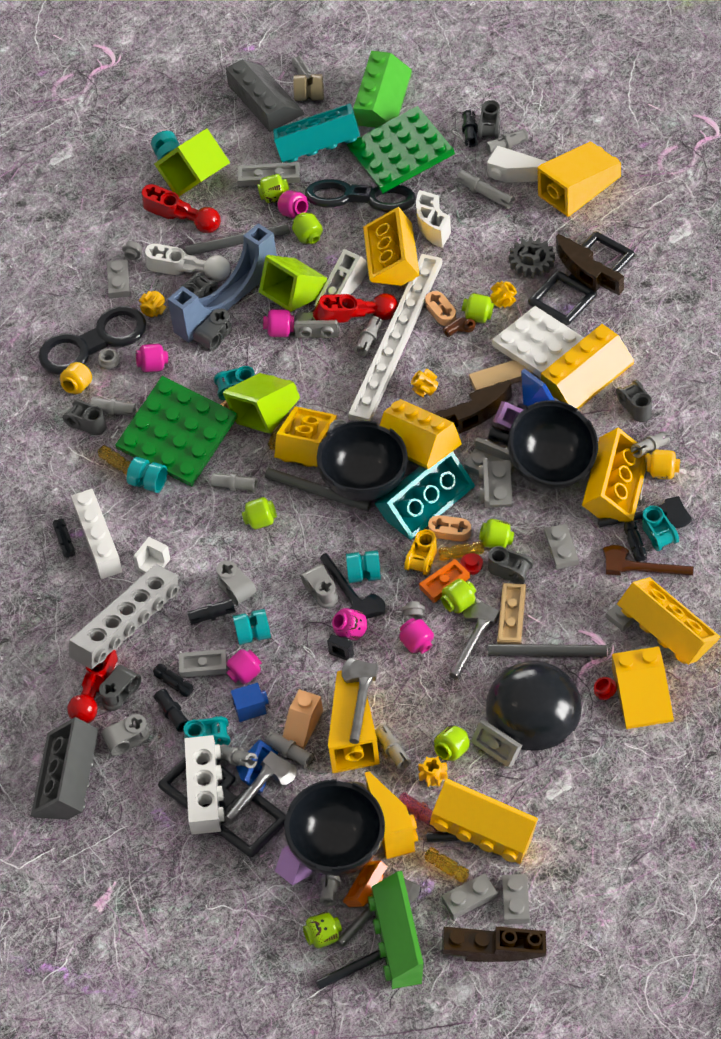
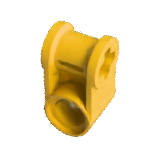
(421, 556)

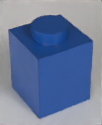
(249, 702)

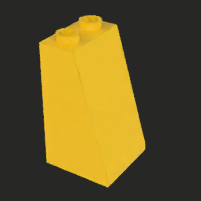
(576, 177)
(342, 753)

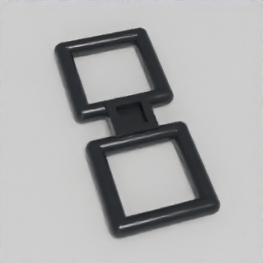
(573, 282)
(227, 803)

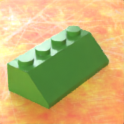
(381, 90)
(397, 932)

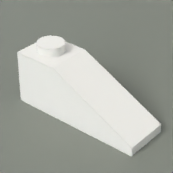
(512, 166)
(346, 275)

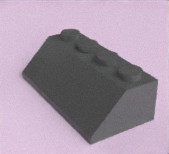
(262, 94)
(65, 770)

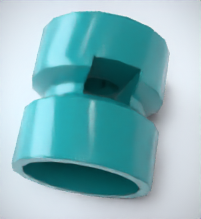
(164, 143)
(149, 475)
(363, 566)
(243, 624)

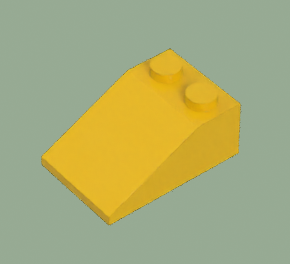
(301, 435)
(642, 687)
(399, 825)

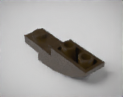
(588, 271)
(479, 408)
(499, 945)

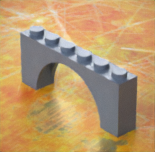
(189, 311)

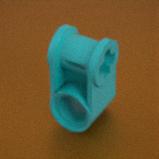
(231, 378)
(660, 531)
(209, 727)

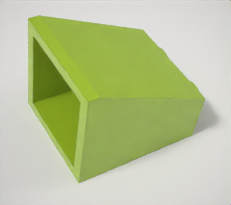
(192, 162)
(290, 282)
(262, 401)

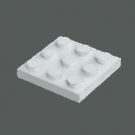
(536, 340)

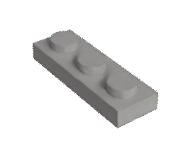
(252, 174)

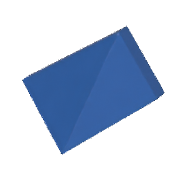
(533, 389)
(248, 775)

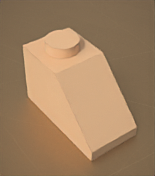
(302, 717)

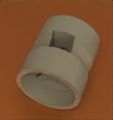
(308, 87)

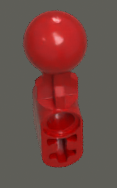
(168, 205)
(345, 306)
(83, 705)

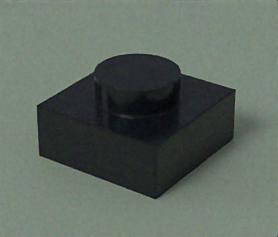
(340, 647)

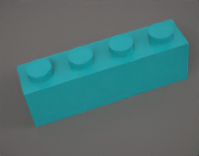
(316, 133)
(425, 495)

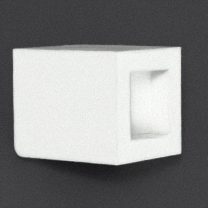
(151, 553)

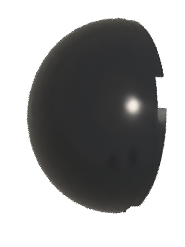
(552, 444)
(362, 460)
(534, 705)
(334, 827)

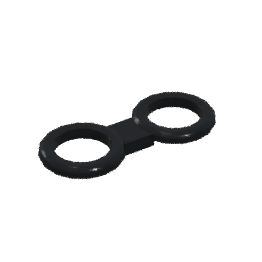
(358, 194)
(94, 339)

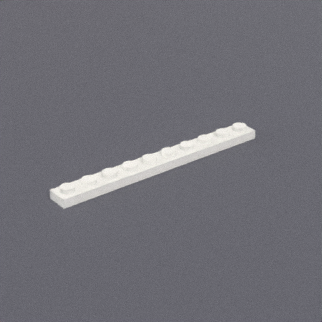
(395, 340)

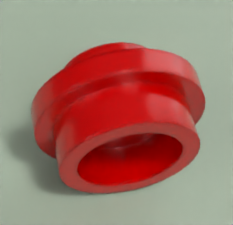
(472, 563)
(605, 688)

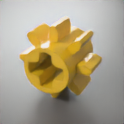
(503, 294)
(152, 303)
(424, 383)
(432, 771)

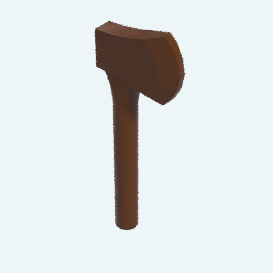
(616, 563)

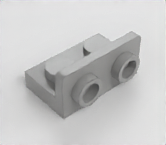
(308, 327)
(487, 450)
(497, 483)

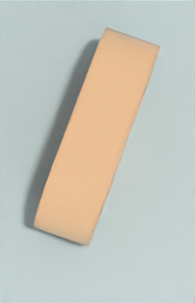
(437, 310)
(450, 528)

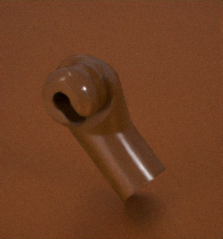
(459, 325)

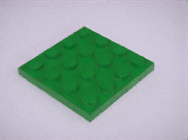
(400, 149)
(177, 430)

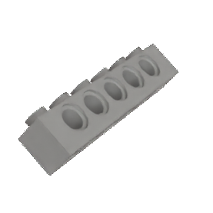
(123, 616)

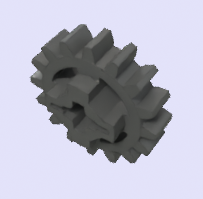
(531, 257)

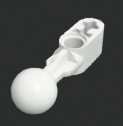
(175, 262)

